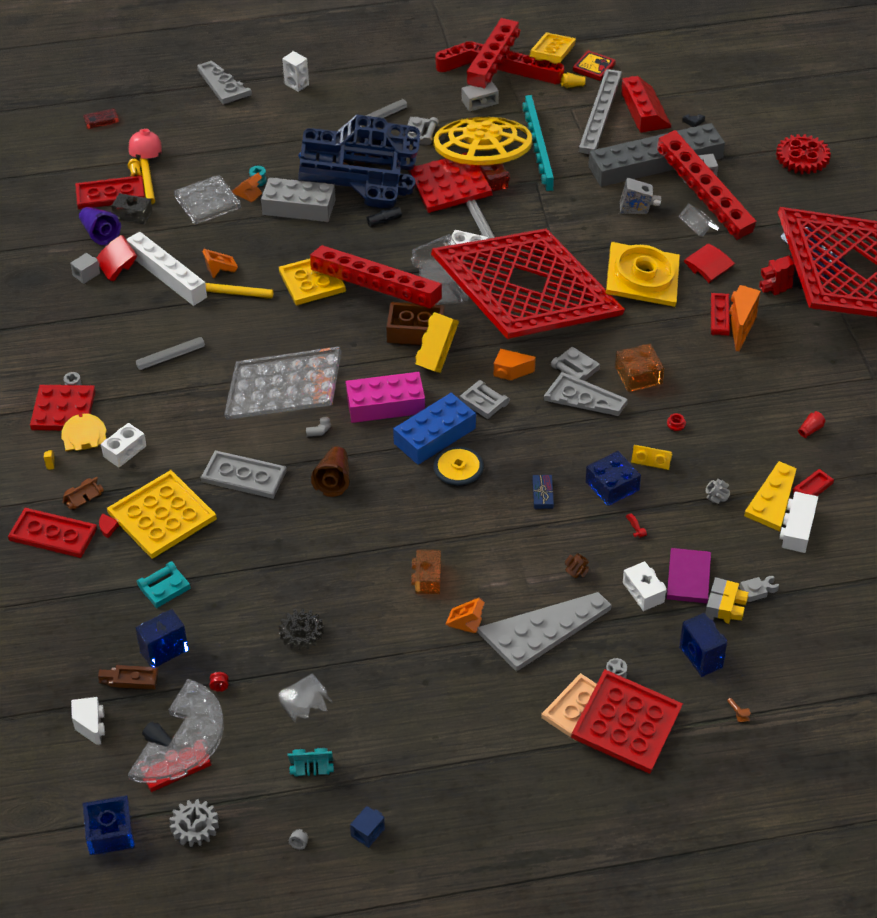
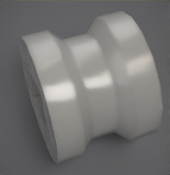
(617, 665)

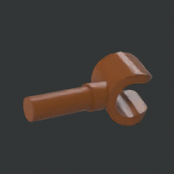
(741, 714)

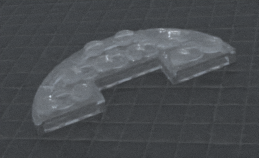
(192, 743)

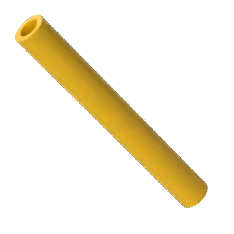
(147, 179)
(238, 290)

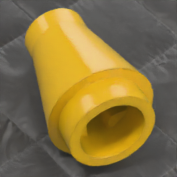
(571, 80)

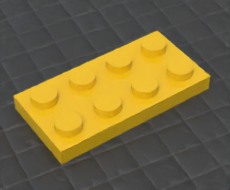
(552, 48)

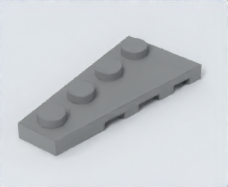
(222, 84)
(581, 394)

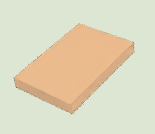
(569, 705)

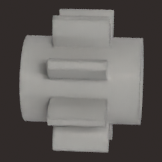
(717, 491)

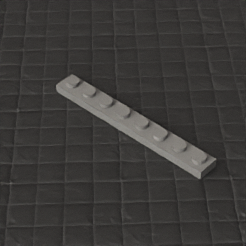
(600, 111)

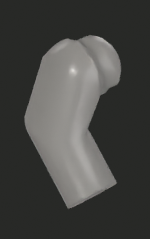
(321, 429)

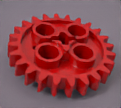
(803, 154)

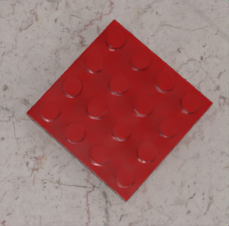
(449, 183)
(626, 721)

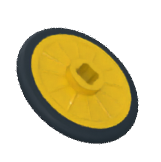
(458, 466)

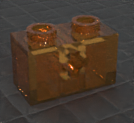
(427, 571)

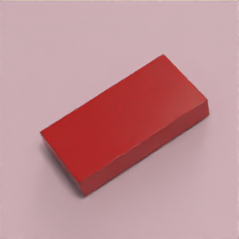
(814, 483)

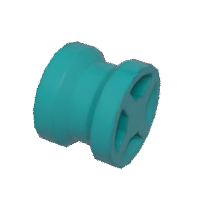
(262, 172)

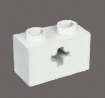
(644, 586)

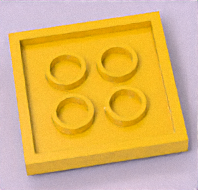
(307, 284)

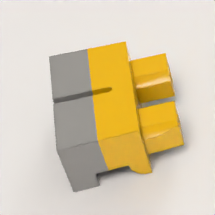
(723, 600)

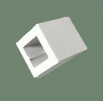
(87, 718)

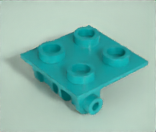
(320, 755)

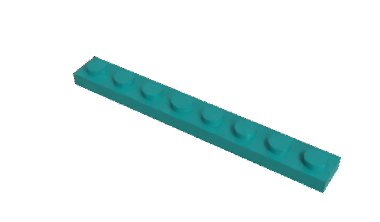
(538, 145)

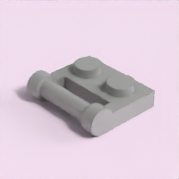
(421, 123)
(577, 361)
(482, 403)

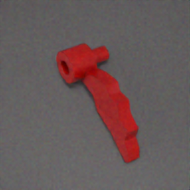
(634, 522)

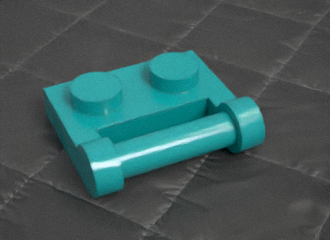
(166, 589)

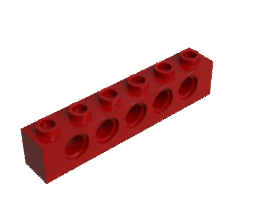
(493, 53)

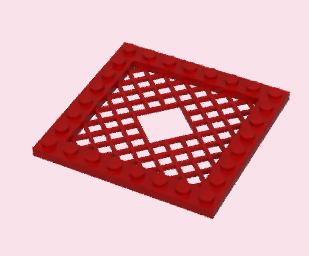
(816, 294)
(511, 325)

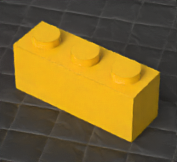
(436, 342)

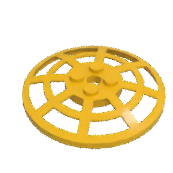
(480, 137)

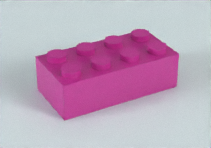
(385, 397)

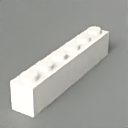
(168, 269)

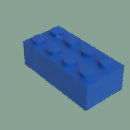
(434, 428)

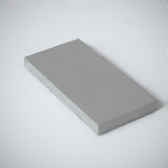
(243, 474)

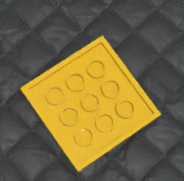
(161, 514)

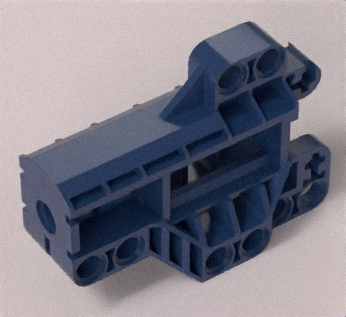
(341, 145)

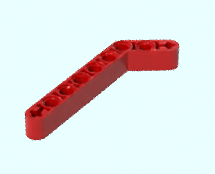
(513, 63)

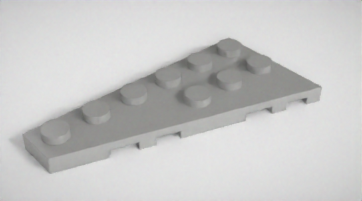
(532, 634)

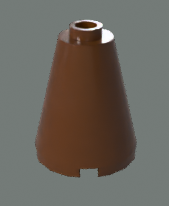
(332, 473)

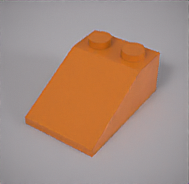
(743, 313)

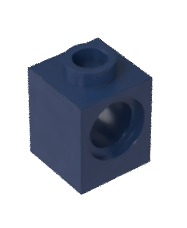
(367, 826)

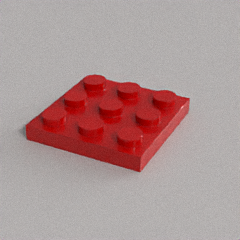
(59, 403)

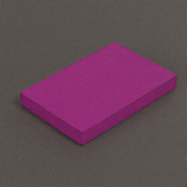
(689, 575)

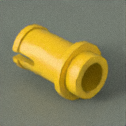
(134, 166)

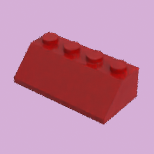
(644, 105)

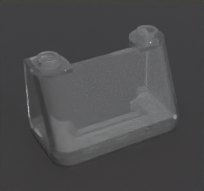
(432, 270)

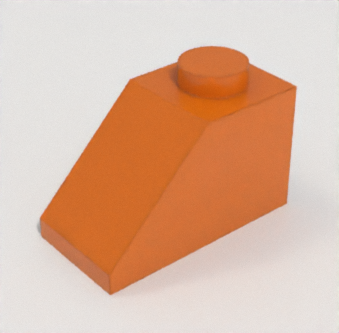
(513, 365)

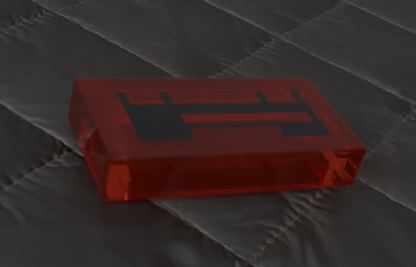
(100, 118)

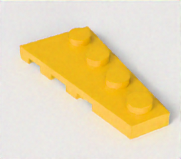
(772, 498)

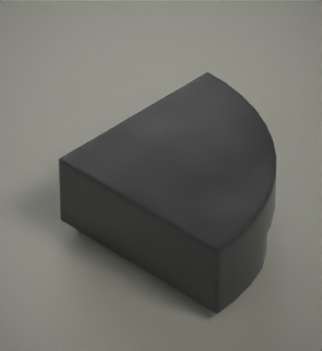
(693, 121)

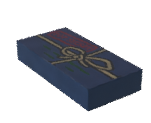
(543, 492)

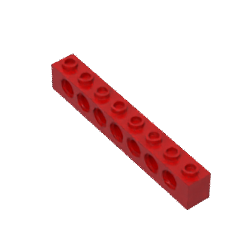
(706, 185)
(376, 276)

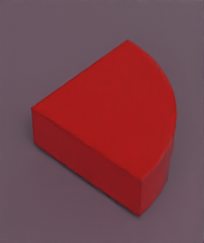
(107, 525)

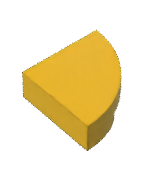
(49, 459)

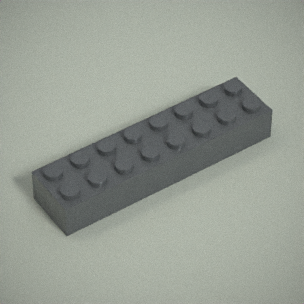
(642, 158)

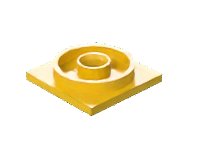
(628, 281)

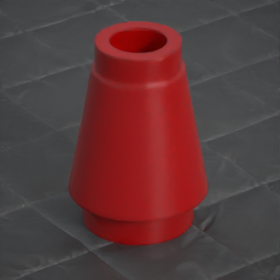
(812, 424)

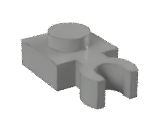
(757, 588)

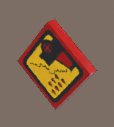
(593, 65)

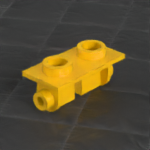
(651, 457)

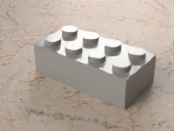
(298, 199)

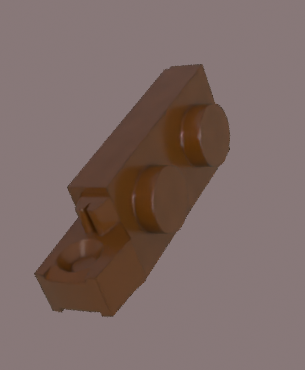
(129, 677)

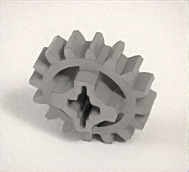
(197, 821)

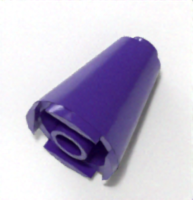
(100, 225)

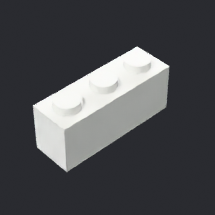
(798, 522)

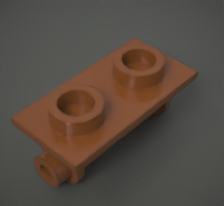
(75, 495)

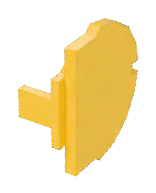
(83, 432)

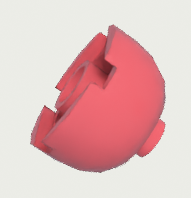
(145, 144)

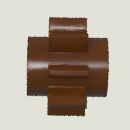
(577, 565)

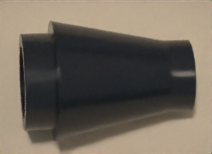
(156, 734)

